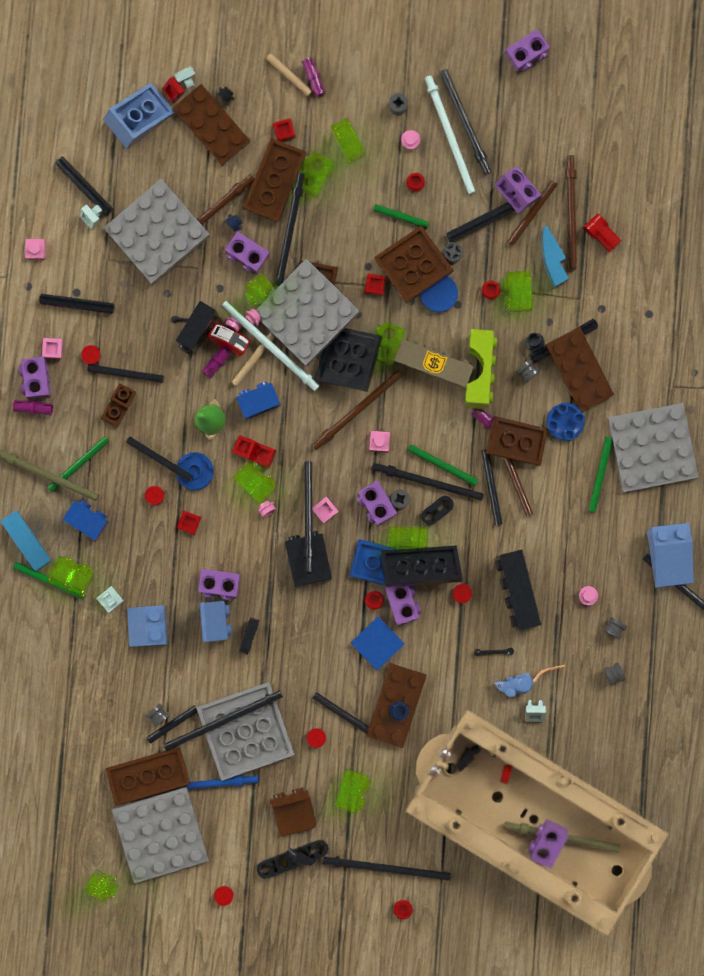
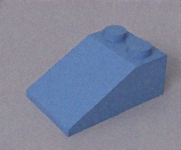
(138, 115)
(671, 554)

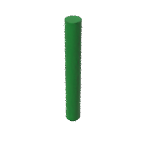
(401, 216)

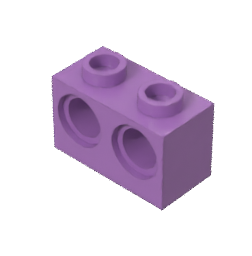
(524, 47)
(517, 189)
(250, 249)
(40, 377)
(380, 501)
(219, 578)
(397, 604)
(551, 844)

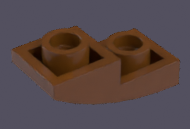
(118, 405)

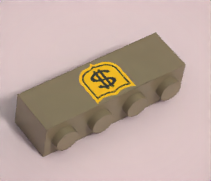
(434, 364)

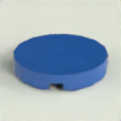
(440, 296)
(199, 467)

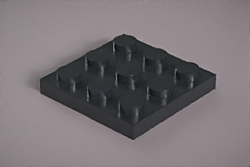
(349, 360)

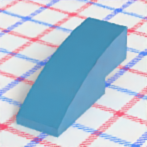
(553, 258)
(26, 540)

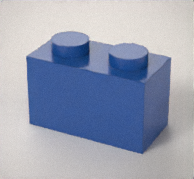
(258, 400)
(86, 520)

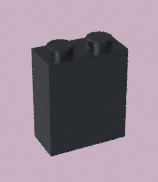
(196, 328)
(321, 566)

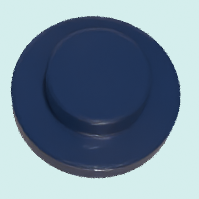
(234, 222)
(398, 710)

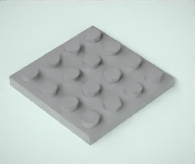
(157, 231)
(306, 312)
(653, 447)
(248, 740)
(160, 834)

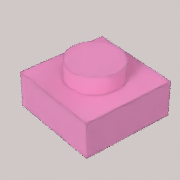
(35, 249)
(52, 348)
(379, 441)
(325, 510)

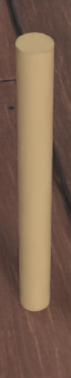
(251, 361)

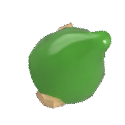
(210, 419)

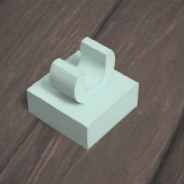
(185, 76)
(90, 216)
(110, 599)
(535, 713)

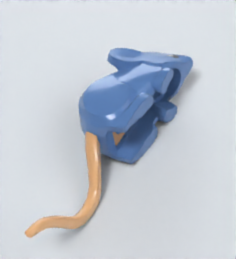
(521, 683)

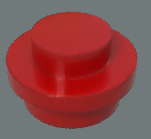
(415, 182)
(491, 290)
(374, 600)
(403, 909)

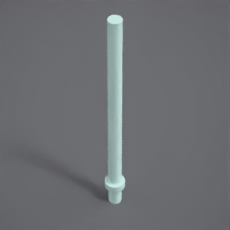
(432, 89)
(307, 379)

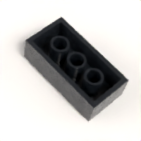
(518, 589)

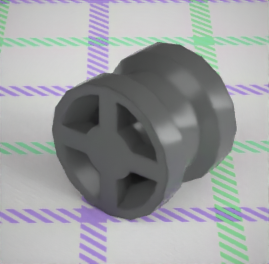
(398, 108)
(455, 252)
(527, 370)
(402, 497)
(615, 628)
(614, 674)
(157, 715)

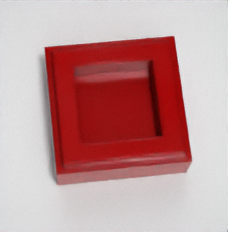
(173, 89)
(284, 130)
(375, 284)
(189, 522)

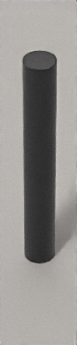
(172, 724)

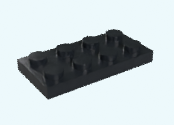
(421, 566)

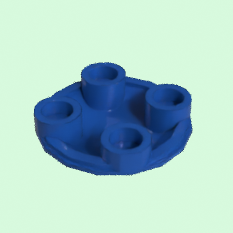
(565, 421)

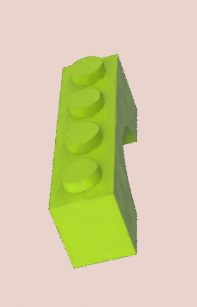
(481, 346)

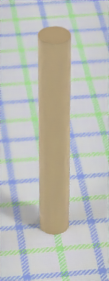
(289, 75)

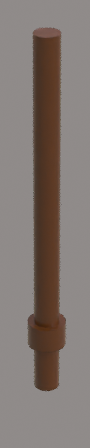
(571, 175)
(236, 190)
(329, 434)

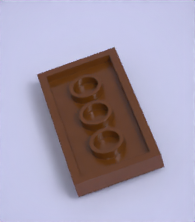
(211, 124)
(274, 180)
(579, 369)
(398, 685)
(147, 776)

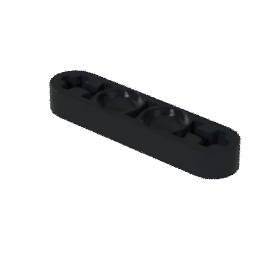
(267, 862)

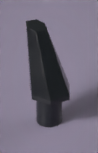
(467, 757)
(299, 858)

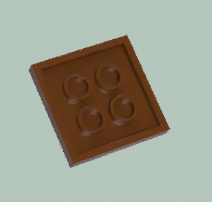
(413, 264)

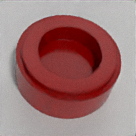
(91, 354)
(154, 495)
(462, 593)
(316, 737)
(506, 773)
(223, 895)

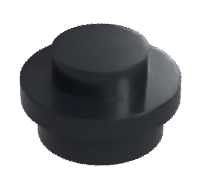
(226, 94)
(534, 342)

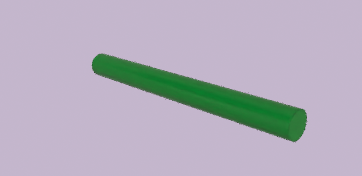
(80, 462)
(443, 465)
(600, 474)
(41, 577)

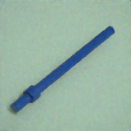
(238, 781)

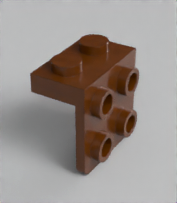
(293, 811)

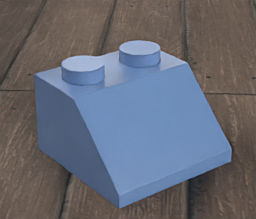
(215, 621)
(147, 625)

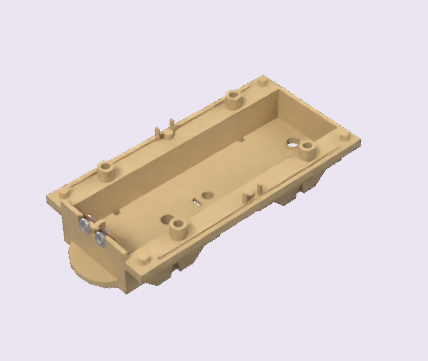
(545, 792)

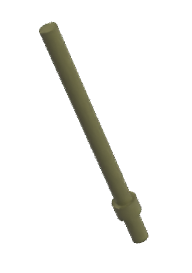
(13, 460)
(525, 829)

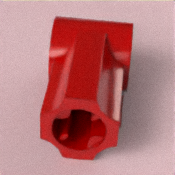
(599, 229)

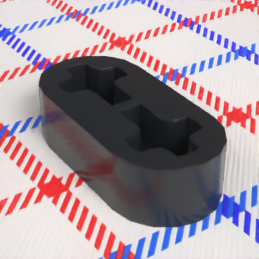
(434, 506)
(249, 636)

